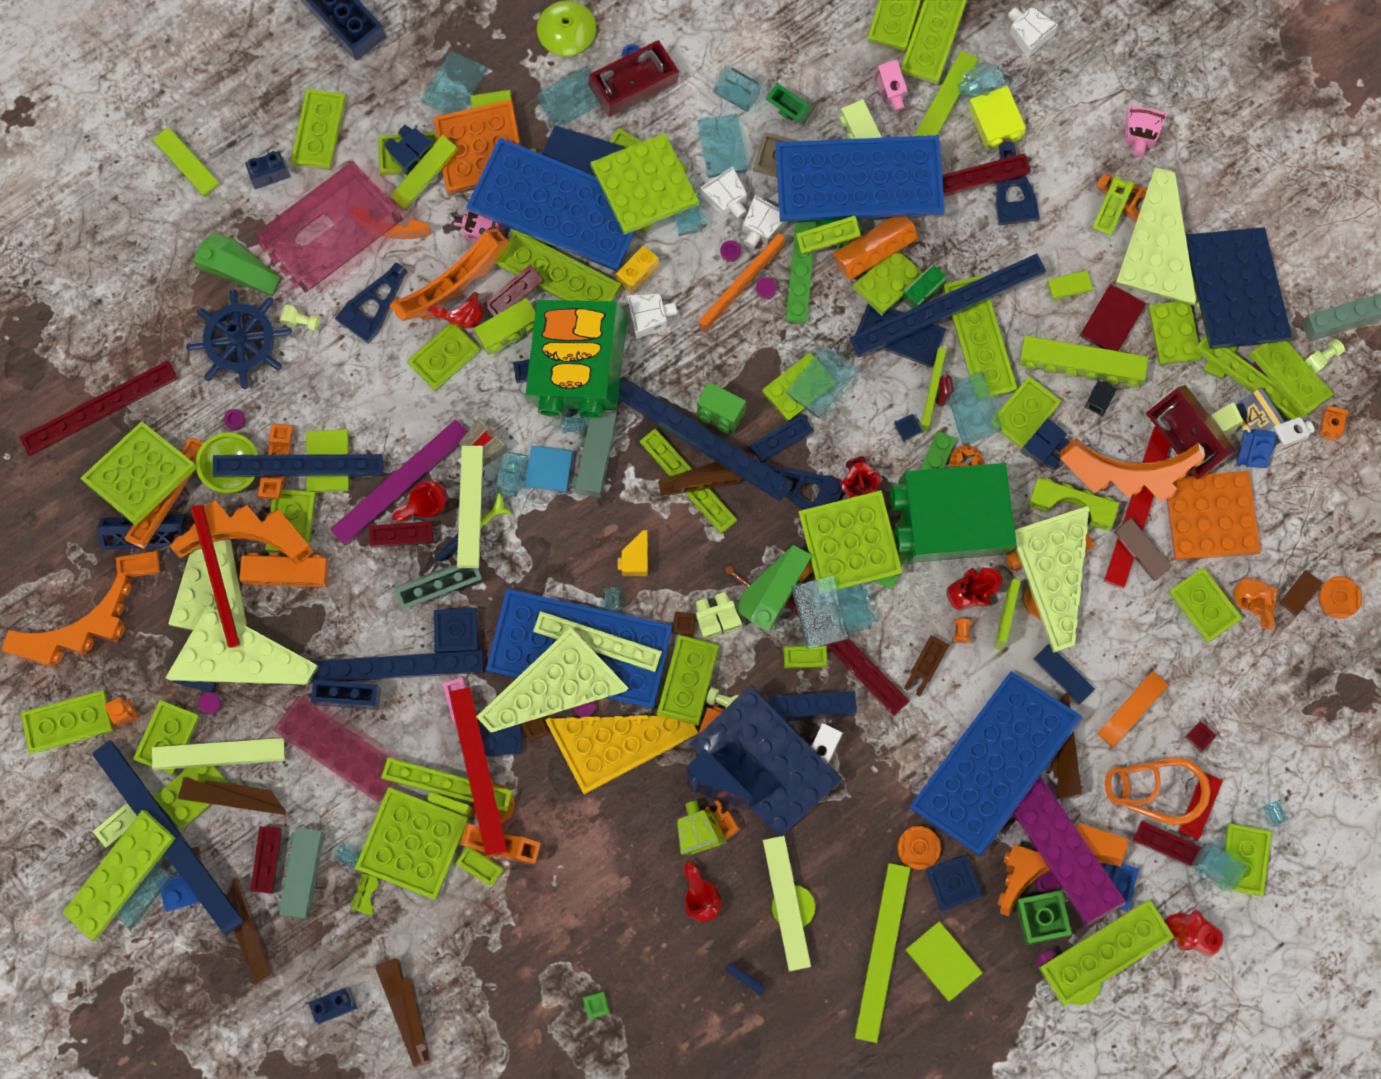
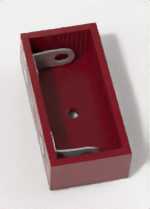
(647, 67)
(1176, 418)

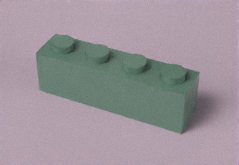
(1343, 317)
(595, 455)
(435, 584)
(301, 873)

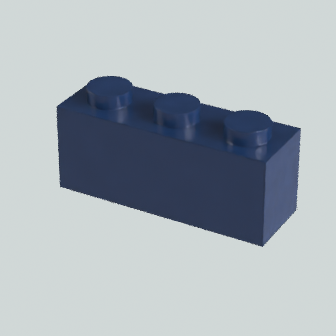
(346, 695)

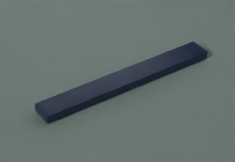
(298, 465)

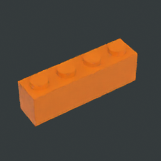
(875, 246)
(282, 571)

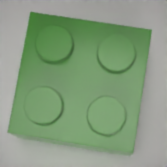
(721, 408)
(1043, 917)

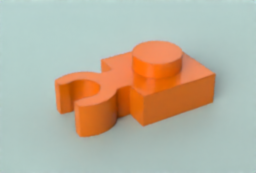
(725, 820)

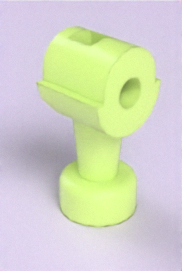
(291, 317)
(1319, 359)
(714, 696)

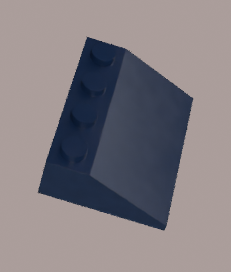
(714, 781)

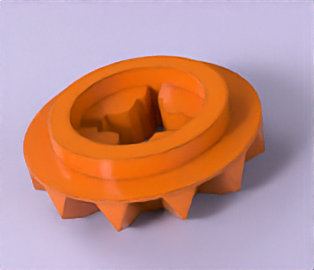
(968, 451)

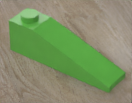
(232, 262)
(770, 592)

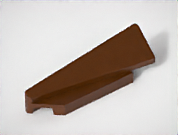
(700, 478)
(1066, 767)
(230, 796)
(250, 937)
(405, 1008)

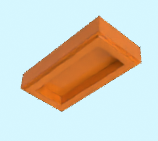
(138, 564)

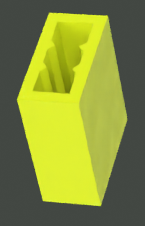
(997, 118)

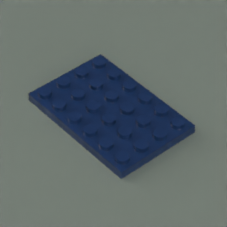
(1237, 288)
(767, 760)

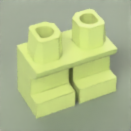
(708, 616)

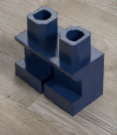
(409, 149)
(268, 165)
(1044, 443)
(333, 1004)

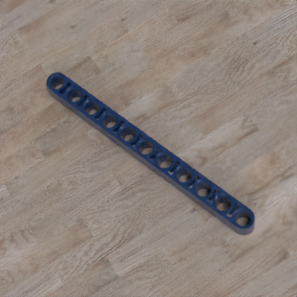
(179, 852)

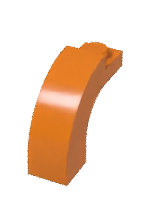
(518, 848)

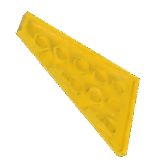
(611, 746)

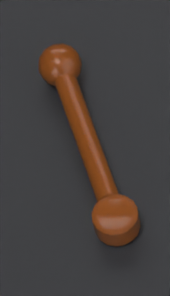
(730, 571)

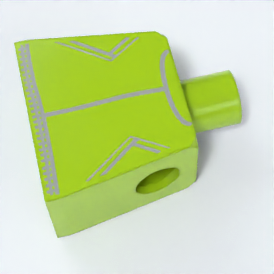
(698, 830)

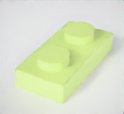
(115, 826)

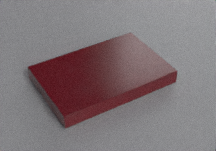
(1112, 319)

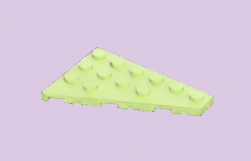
(1158, 248)
(1053, 565)
(196, 589)
(253, 661)
(558, 680)

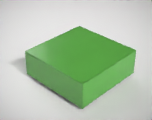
(596, 1005)

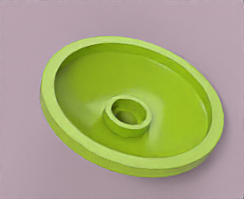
(569, 38)
(223, 444)

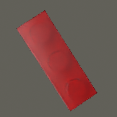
(1195, 828)

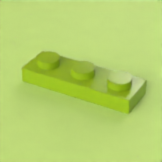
(828, 235)

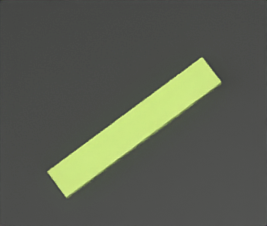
(470, 507)
(600, 642)
(218, 754)
(786, 903)

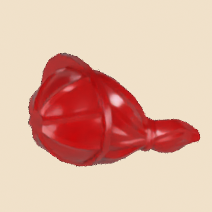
(466, 316)
(424, 500)
(701, 899)

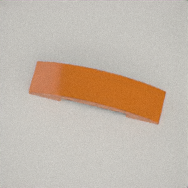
(413, 231)
(280, 444)
(1132, 709)

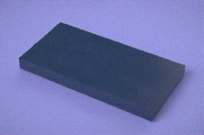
(577, 148)
(917, 347)

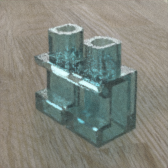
(980, 80)

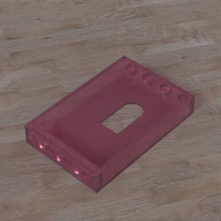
(359, 218)

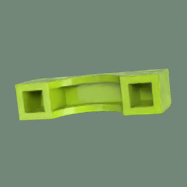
(1049, 494)

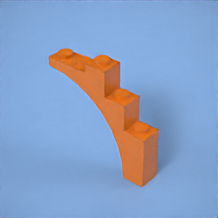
(455, 280)
(1129, 477)
(246, 525)
(78, 637)
(1027, 865)

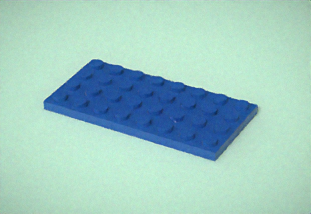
(859, 178)
(549, 204)
(517, 645)
(995, 763)

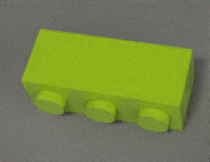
(506, 327)

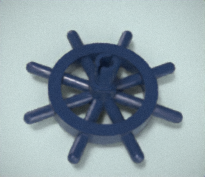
(238, 338)

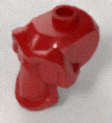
(860, 480)
(974, 588)
(1195, 933)

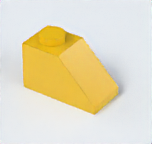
(635, 557)

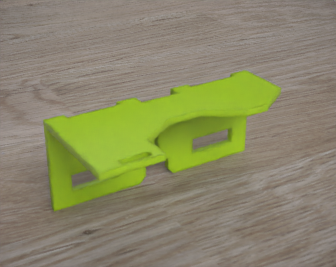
(365, 904)

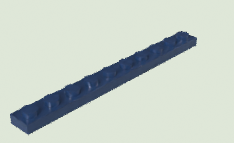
(947, 305)
(703, 440)
(398, 667)

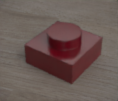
(1200, 736)

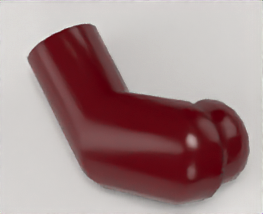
(946, 389)

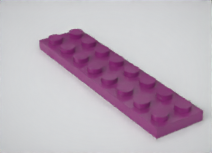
(1067, 854)

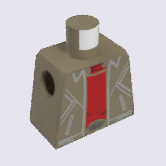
(482, 435)

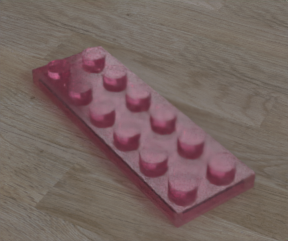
(335, 747)

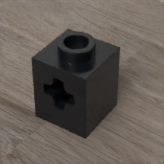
(1100, 397)

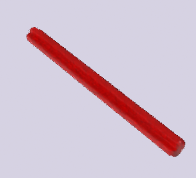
(215, 576)

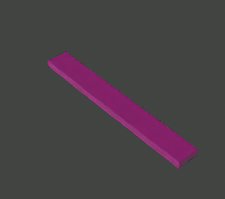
(399, 483)

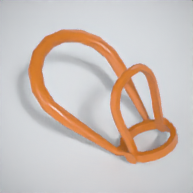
(1177, 820)

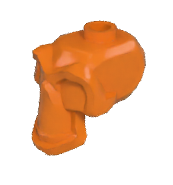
(1258, 598)

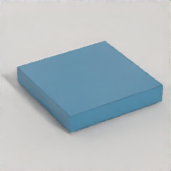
(549, 469)

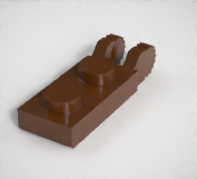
(927, 663)

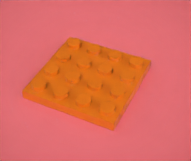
(475, 135)
(1213, 517)

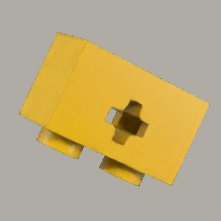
(637, 270)

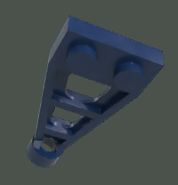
(1015, 211)
(357, 322)
(829, 488)

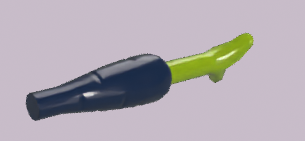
(497, 509)

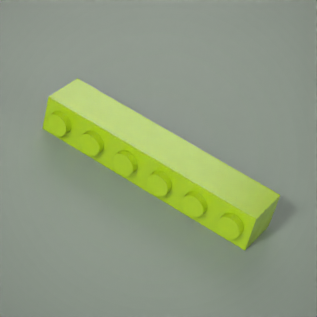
(1083, 361)

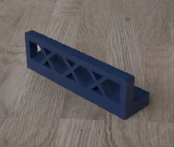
(122, 525)

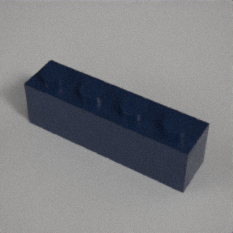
(815, 705)

